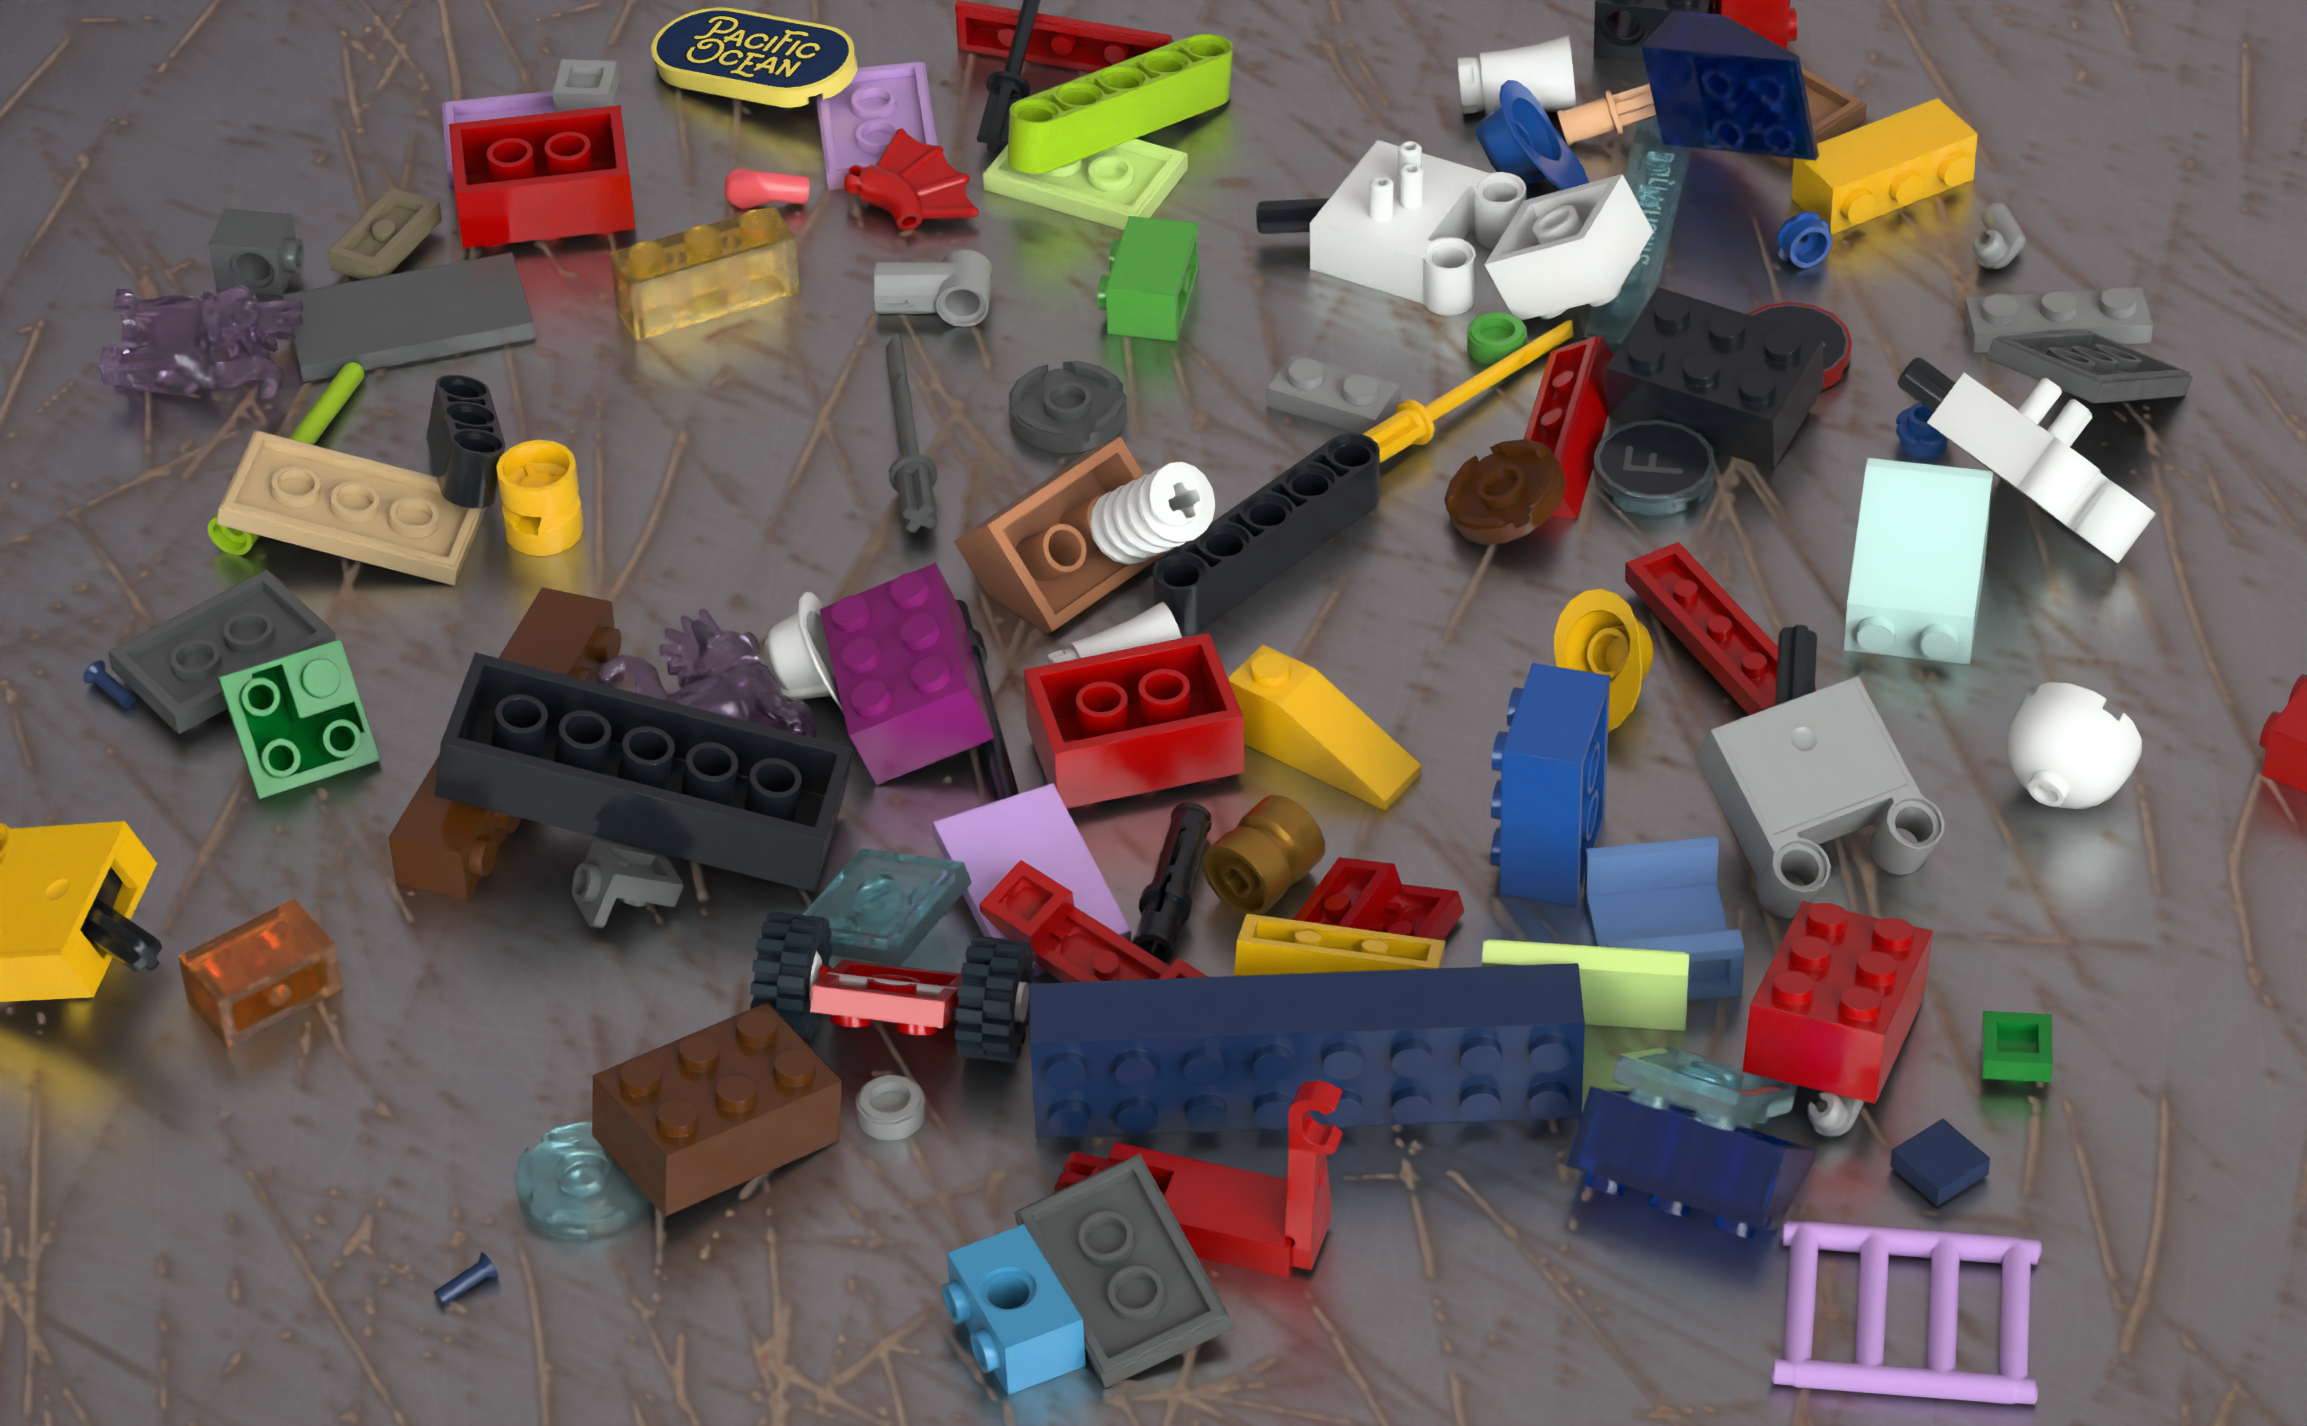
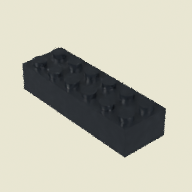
(643, 771)

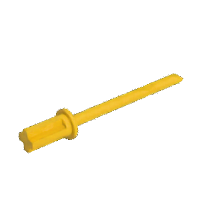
(1415, 422)

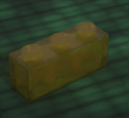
(705, 272)

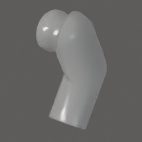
(2004, 238)
(1833, 1114)

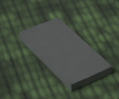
(411, 316)
(2090, 366)

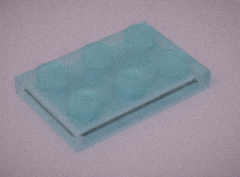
(1716, 1089)

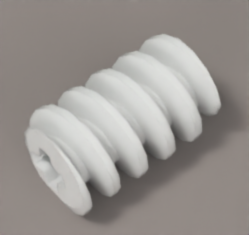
(1153, 513)

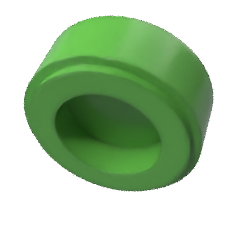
(1495, 337)

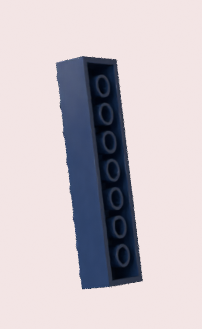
(1240, 1047)

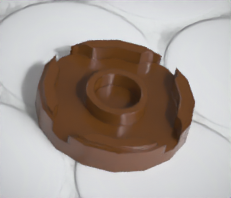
(1505, 492)

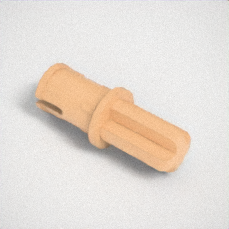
(1607, 114)

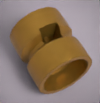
(1264, 855)

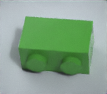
(1150, 278)

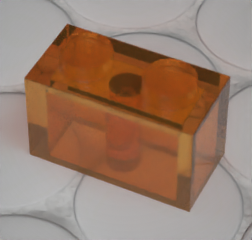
(260, 973)

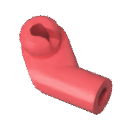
(754, 188)

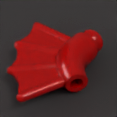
(912, 183)

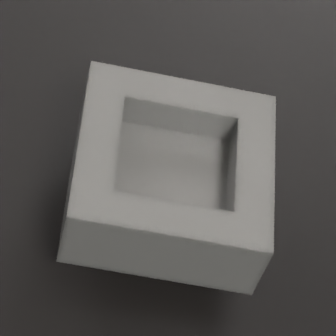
(585, 84)

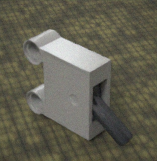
(1811, 775)

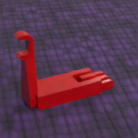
(1241, 1213)

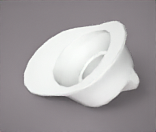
(800, 653)

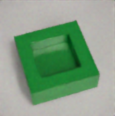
(2016, 1046)

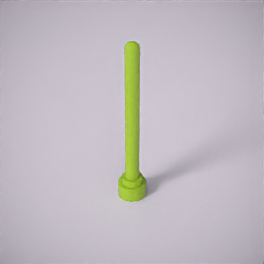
(308, 431)

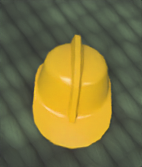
(1605, 638)

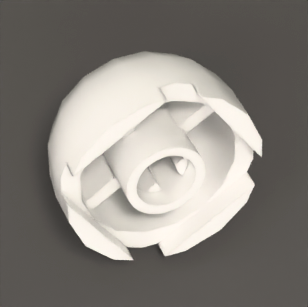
(2071, 747)

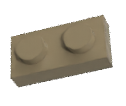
(385, 235)

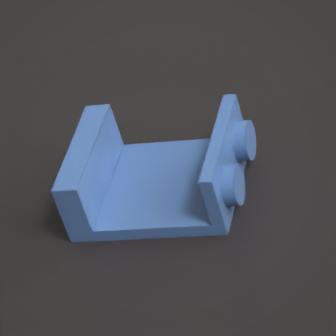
(1666, 901)

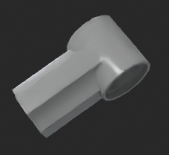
(951, 288)

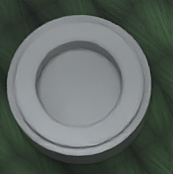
(890, 1107)

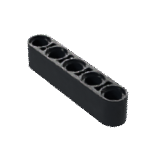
(1269, 532)

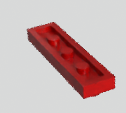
(1708, 624)

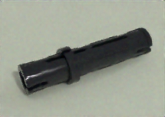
(1167, 901)

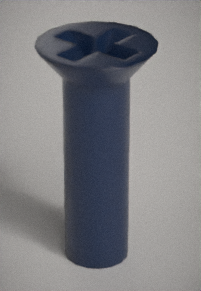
(97, 674)
(466, 1280)

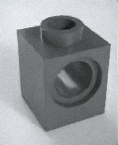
(255, 251)

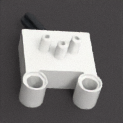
(1404, 224)
(2030, 457)

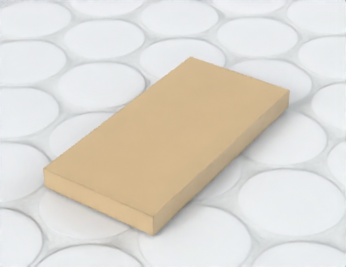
(349, 508)

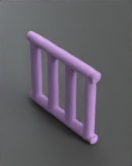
(1868, 1371)

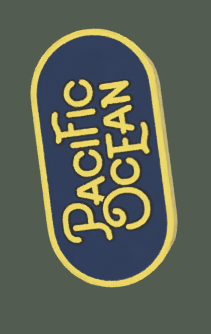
(754, 56)

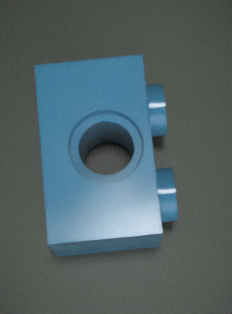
(1014, 1310)

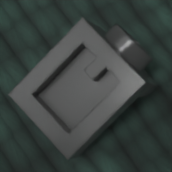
(622, 873)

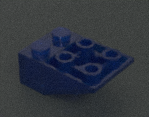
(1727, 88)

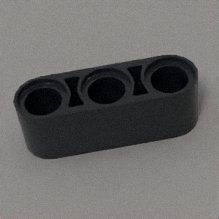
(465, 441)

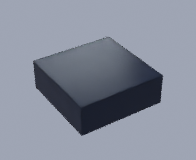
(1940, 1162)

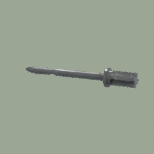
(911, 473)

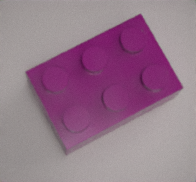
(906, 674)

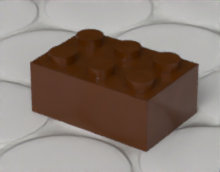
(716, 1108)

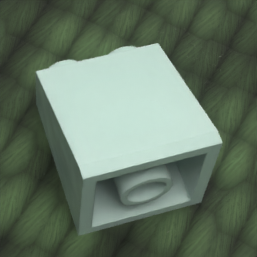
(1918, 561)

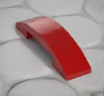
(1065, 939)

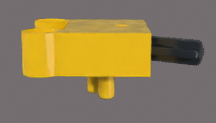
(70, 908)

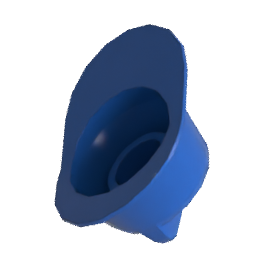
(1525, 143)

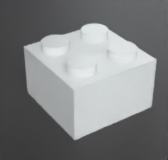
(1569, 249)

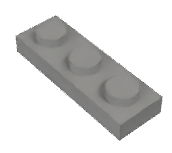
(2111, 313)

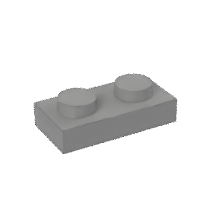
(1332, 394)

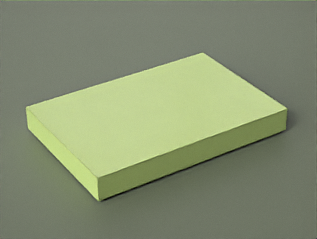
(1099, 188)
(1616, 983)

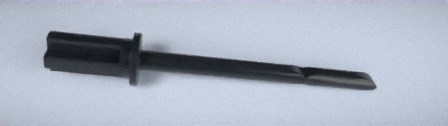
(1007, 85)

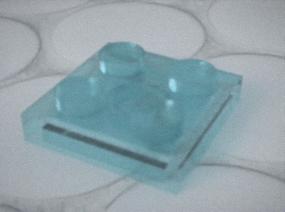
(888, 903)

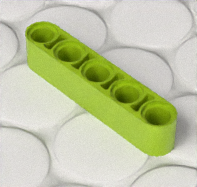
(1119, 103)

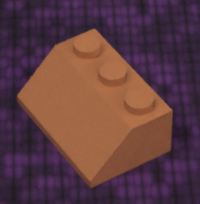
(1041, 548)

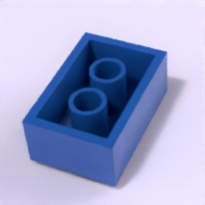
(1550, 783)

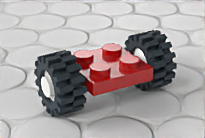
(985, 998)

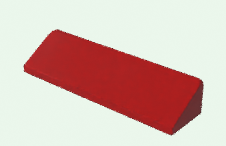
(1053, 38)
(1572, 414)

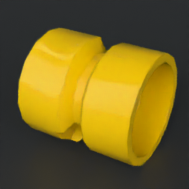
(540, 497)

